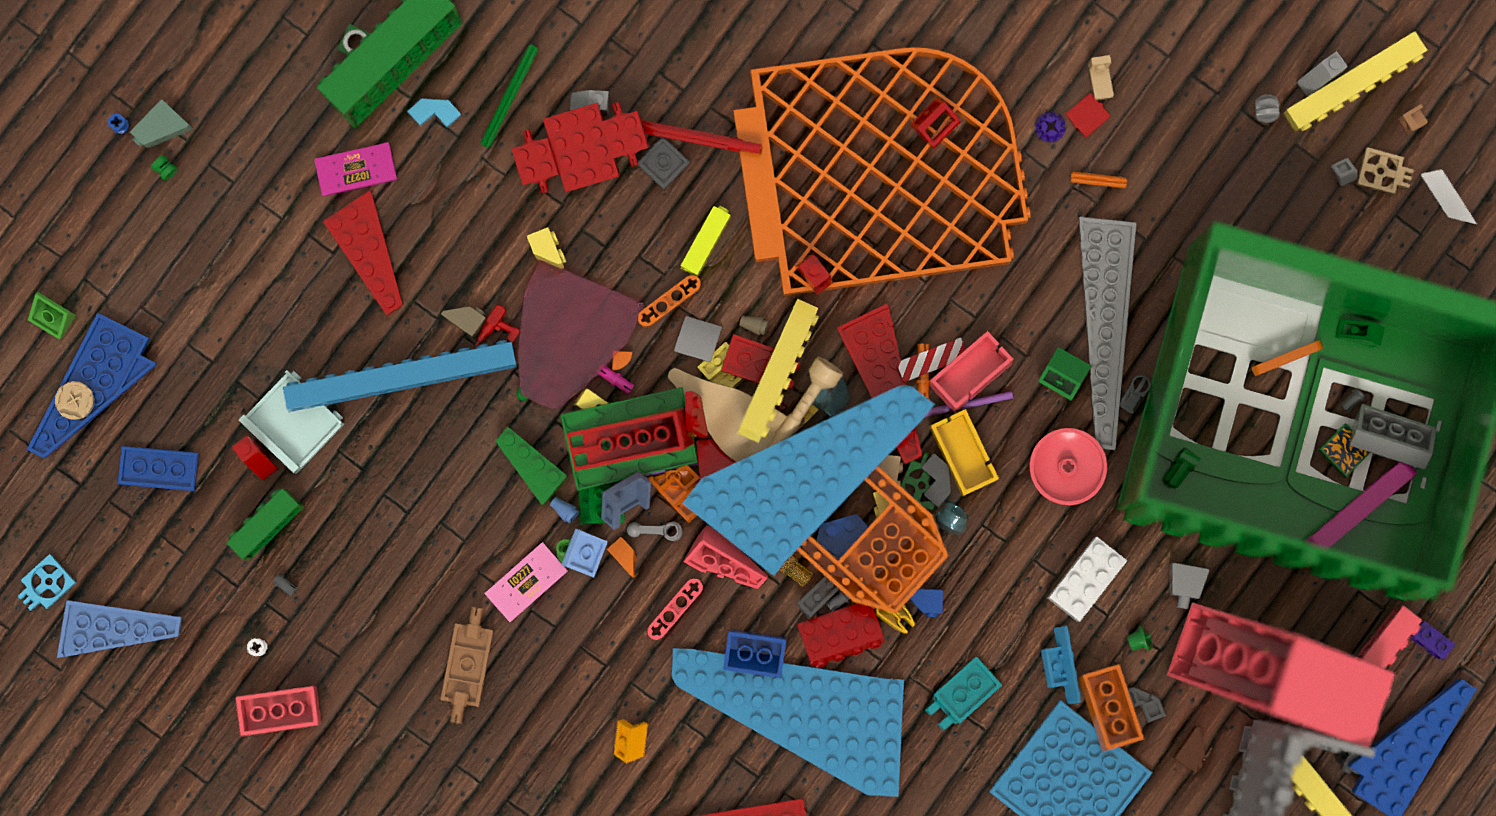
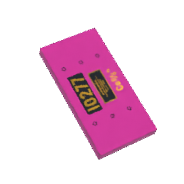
(355, 169)

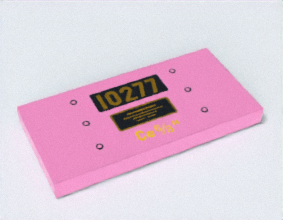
(526, 582)

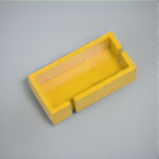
(963, 452)

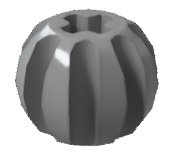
(1267, 108)

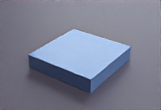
(584, 553)

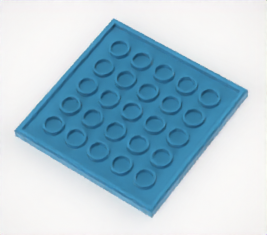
(1067, 772)

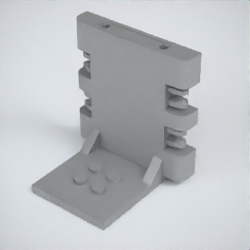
(1269, 765)

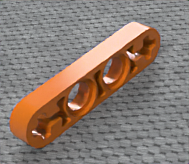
(671, 304)
(1287, 358)

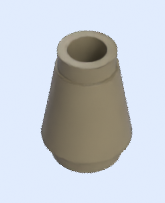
(755, 324)

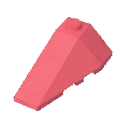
(719, 555)

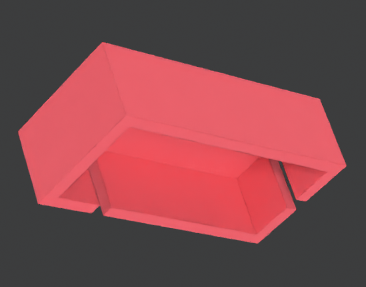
(971, 372)

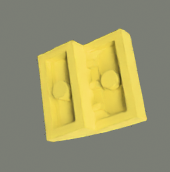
(713, 372)

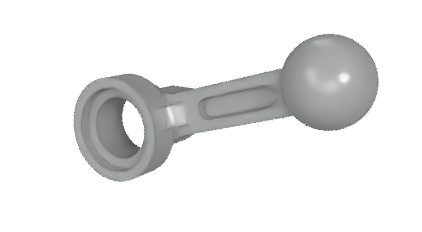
(635, 529)

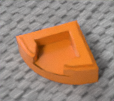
(621, 359)

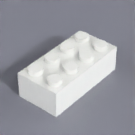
(1087, 579)

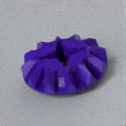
(1041, 127)

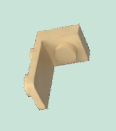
(1101, 77)

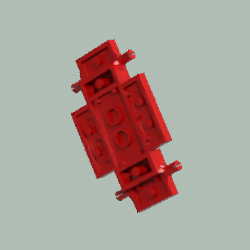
(580, 147)

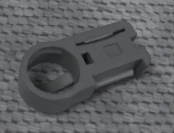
(1132, 397)

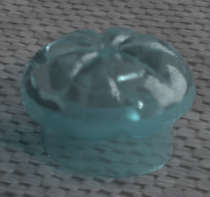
(952, 519)

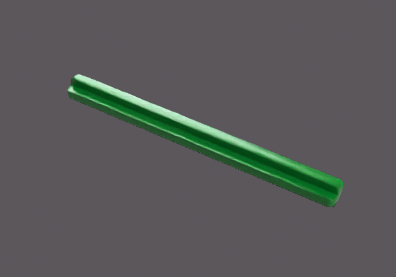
(509, 95)

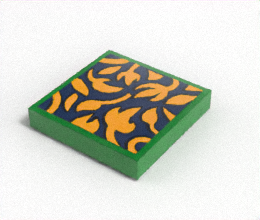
(1340, 453)

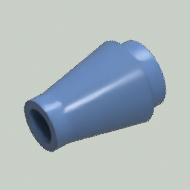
(565, 510)

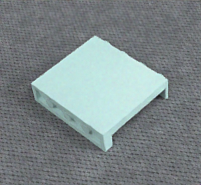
(291, 435)

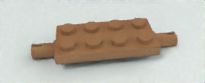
(467, 665)

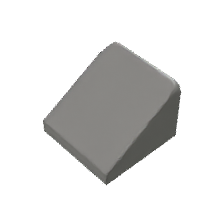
(1344, 172)

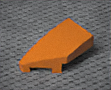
(624, 555)

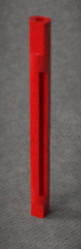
(700, 138)

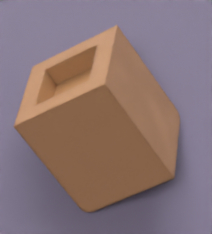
(1413, 119)

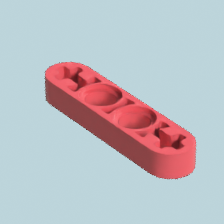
(678, 611)

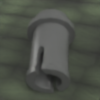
(1353, 400)
(284, 584)
(837, 600)

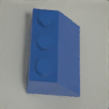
(754, 653)

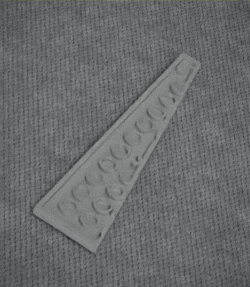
(1107, 273)

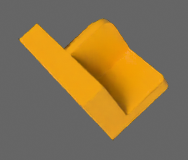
(630, 740)

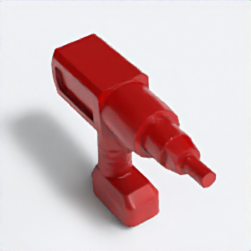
(495, 322)

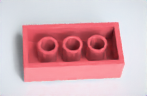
(1390, 637)
(278, 710)

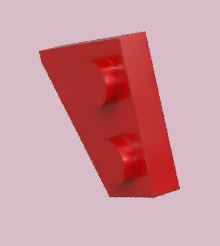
(694, 415)

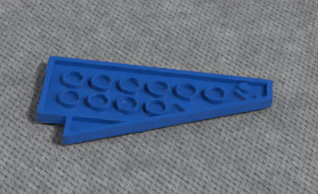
(1409, 751)

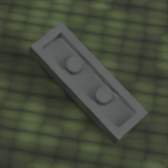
(817, 597)

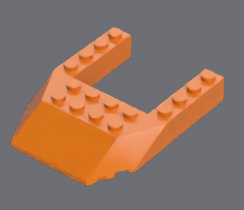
(890, 556)

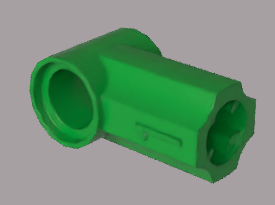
(1184, 463)

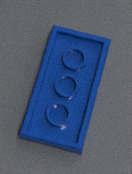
(158, 468)

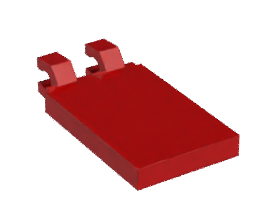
(748, 359)

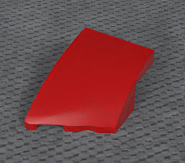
(711, 458)

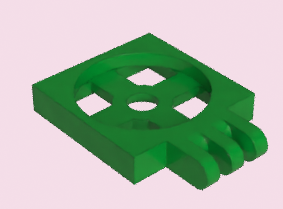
(914, 482)

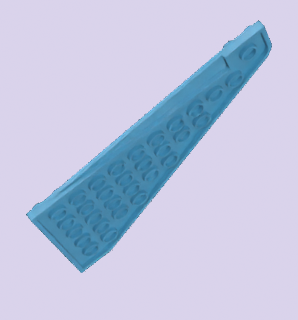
(791, 488)
(823, 715)

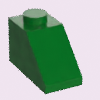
(1360, 332)

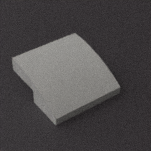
(698, 339)

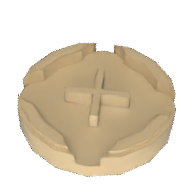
(74, 400)

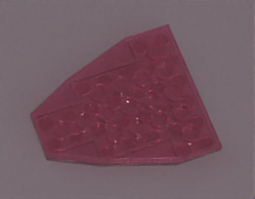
(569, 333)

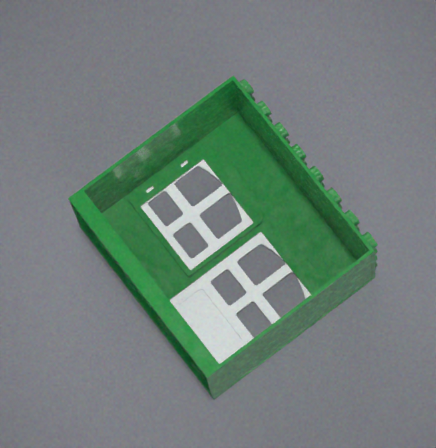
(1272, 298)

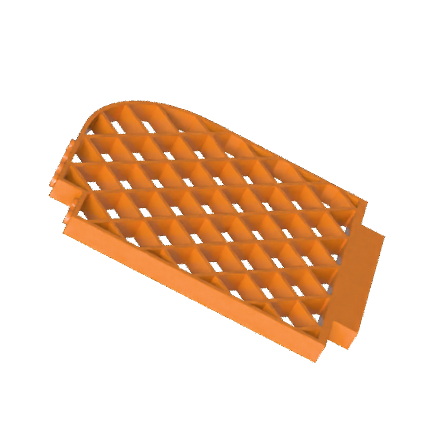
(761, 184)

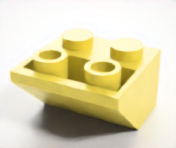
(544, 247)

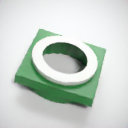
(343, 46)

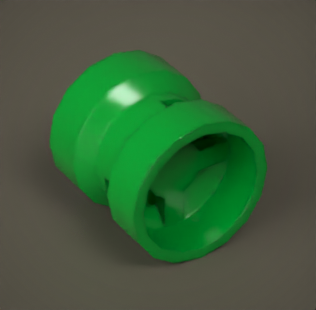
(164, 167)

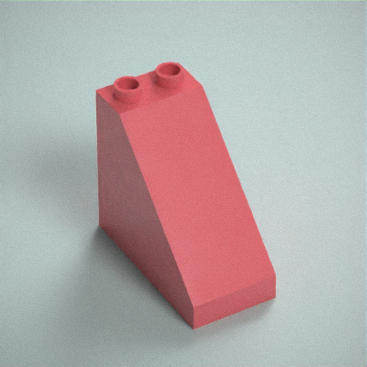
(1290, 680)

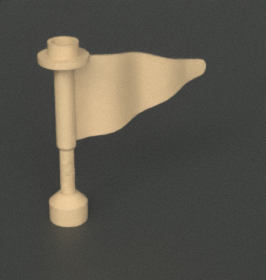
(727, 406)

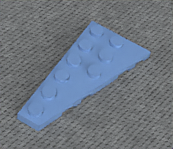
(100, 627)

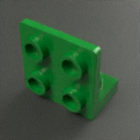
(591, 505)

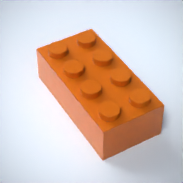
(1110, 708)

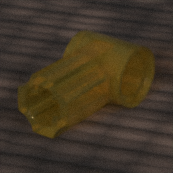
(796, 571)

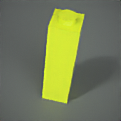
(706, 240)

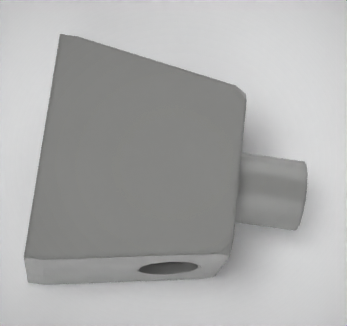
(1186, 582)

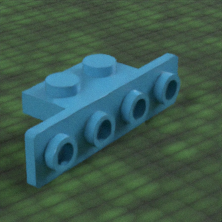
(1060, 666)

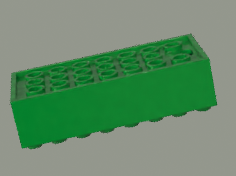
(388, 57)

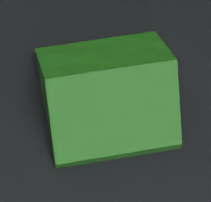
(50, 316)

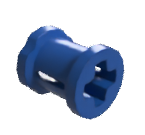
(123, 127)

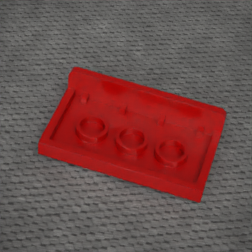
(840, 634)

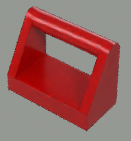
(928, 116)

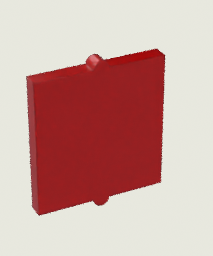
(1088, 115)

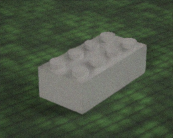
(1393, 436)

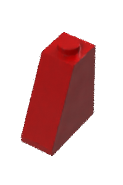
(255, 457)

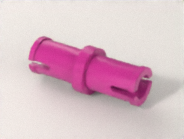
(616, 380)

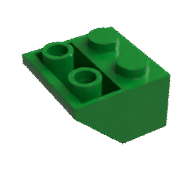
(1064, 373)

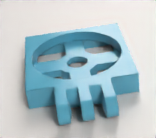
(34, 594)

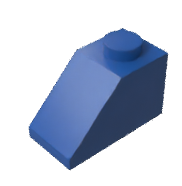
(928, 601)

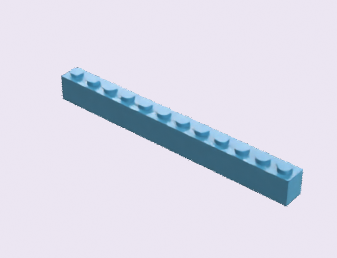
(399, 377)

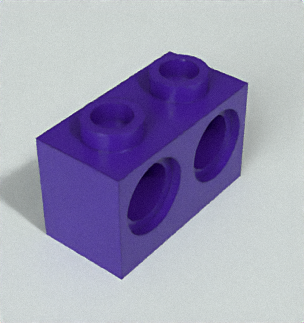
(1432, 641)

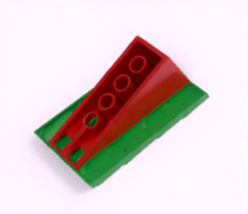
(613, 442)

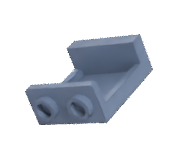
(625, 496)

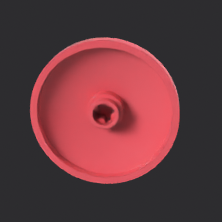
(1068, 466)

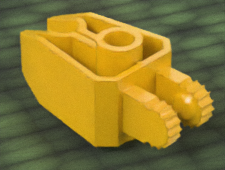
(894, 619)

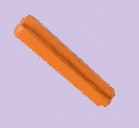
(1096, 179)

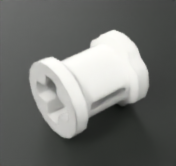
(250, 647)

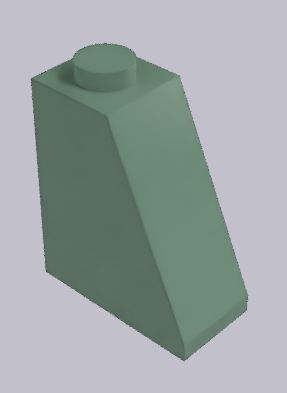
(159, 126)

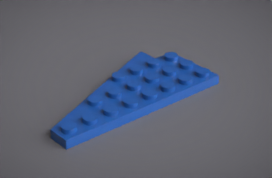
(105, 362)

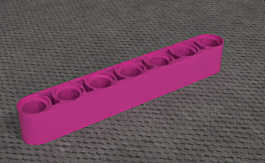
(1362, 505)

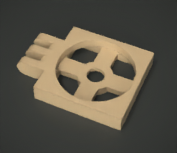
(1398, 175)

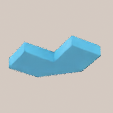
(426, 108)

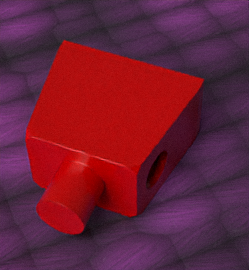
(814, 273)

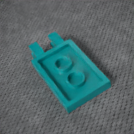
(964, 693)

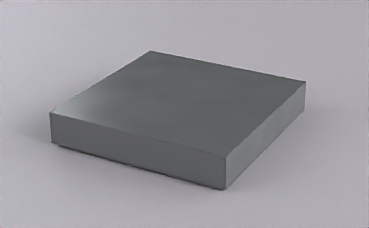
(663, 163)

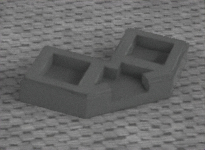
(940, 473)
(1149, 703)

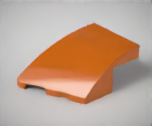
(676, 487)

